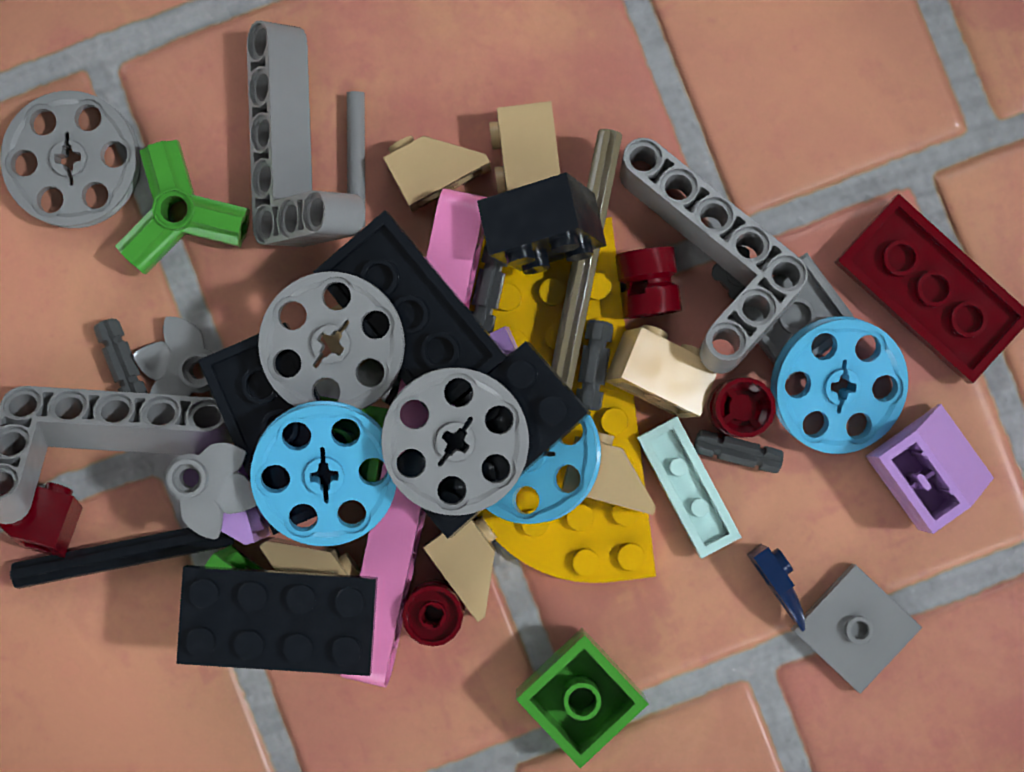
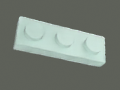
(688, 487)

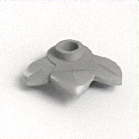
(173, 361)
(217, 491)

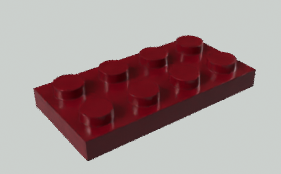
(933, 289)

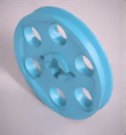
(824, 371)
(542, 477)
(307, 489)

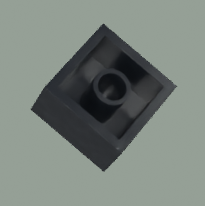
(542, 224)

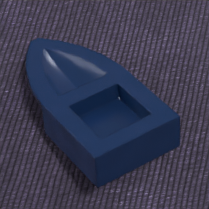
(775, 570)

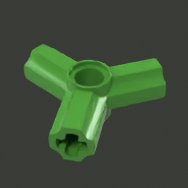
(169, 184)

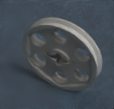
(51, 148)
(322, 320)
(467, 464)

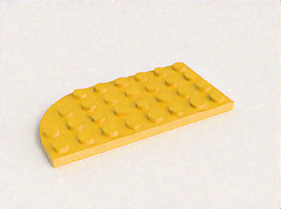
(596, 538)

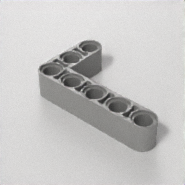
(280, 147)
(720, 246)
(88, 419)

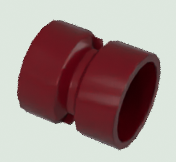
(648, 282)
(741, 407)
(433, 613)

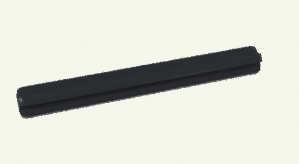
(113, 556)

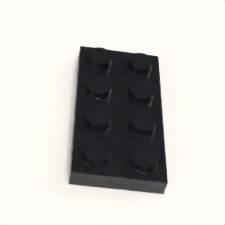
(434, 319)
(252, 404)
(549, 412)
(277, 620)

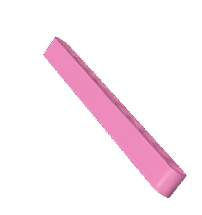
(395, 540)

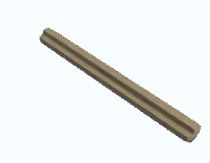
(583, 271)

